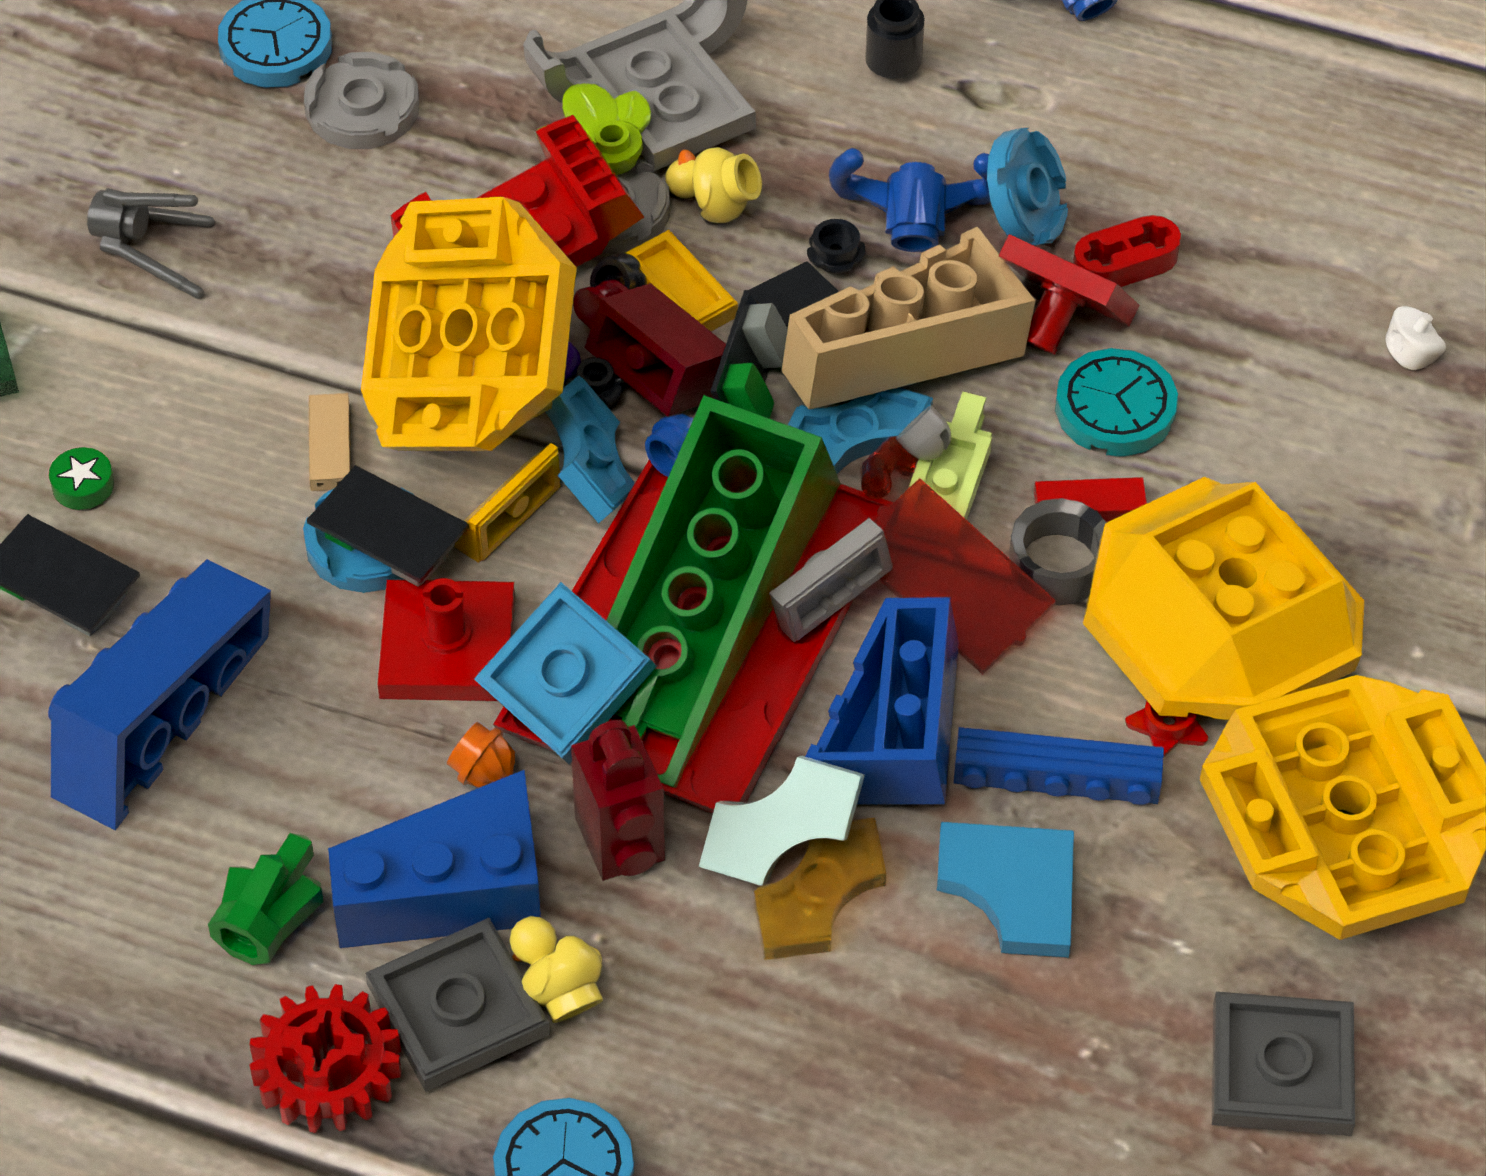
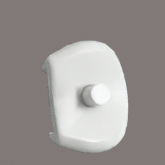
(1413, 339)

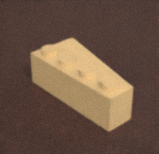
(910, 325)

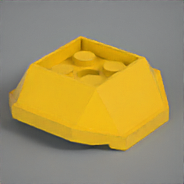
(466, 326)
(1220, 602)
(1361, 749)

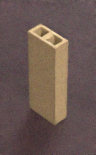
(329, 440)

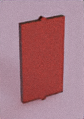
(946, 556)

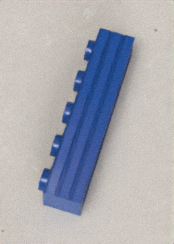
(1058, 765)

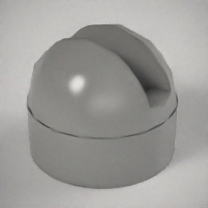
(926, 435)

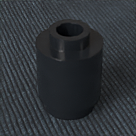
(894, 38)

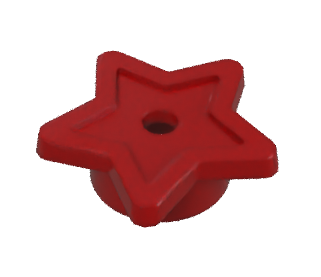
(1184, 730)

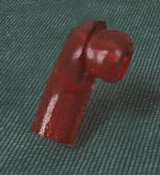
(878, 467)

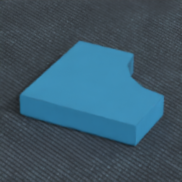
(1016, 878)

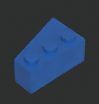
(898, 705)
(439, 869)

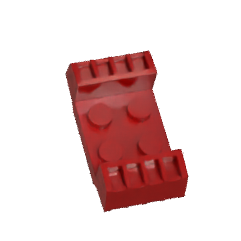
(568, 194)

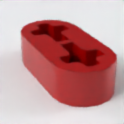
(1126, 253)

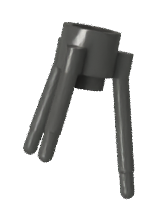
(126, 215)

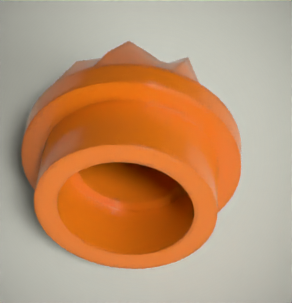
(482, 756)

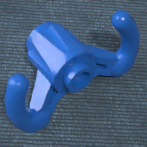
(911, 197)

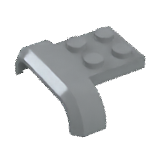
(669, 66)

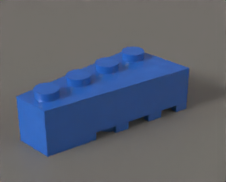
(151, 688)

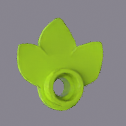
(610, 122)

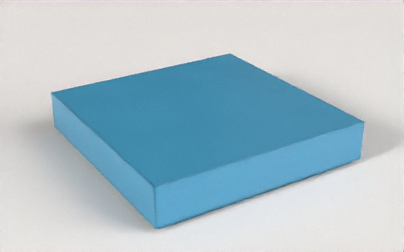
(565, 671)

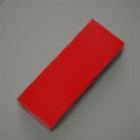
(1107, 496)

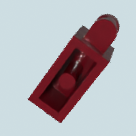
(650, 343)
(618, 801)

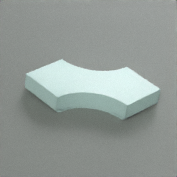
(809, 805)

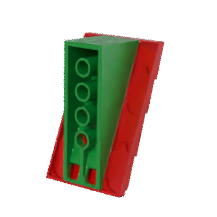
(691, 587)

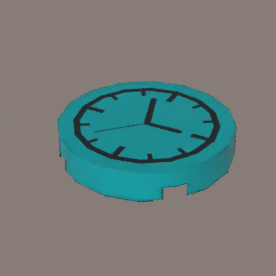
(1116, 401)

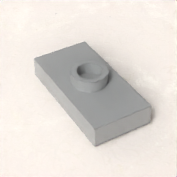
(831, 580)

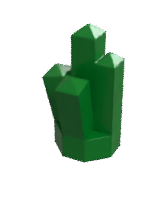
(266, 902)

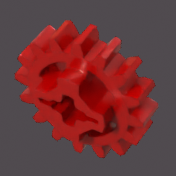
(348, 1074)

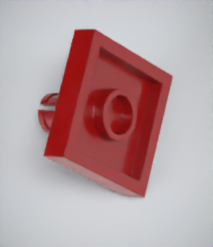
(1065, 289)
(442, 637)

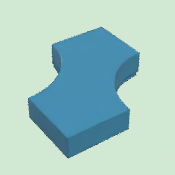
(861, 424)
(590, 452)

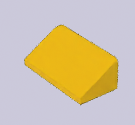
(511, 504)

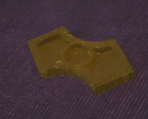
(800, 909)

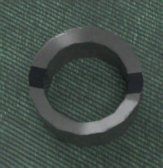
(1057, 518)

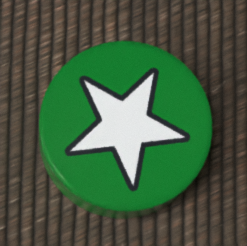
(81, 478)

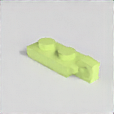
(962, 464)

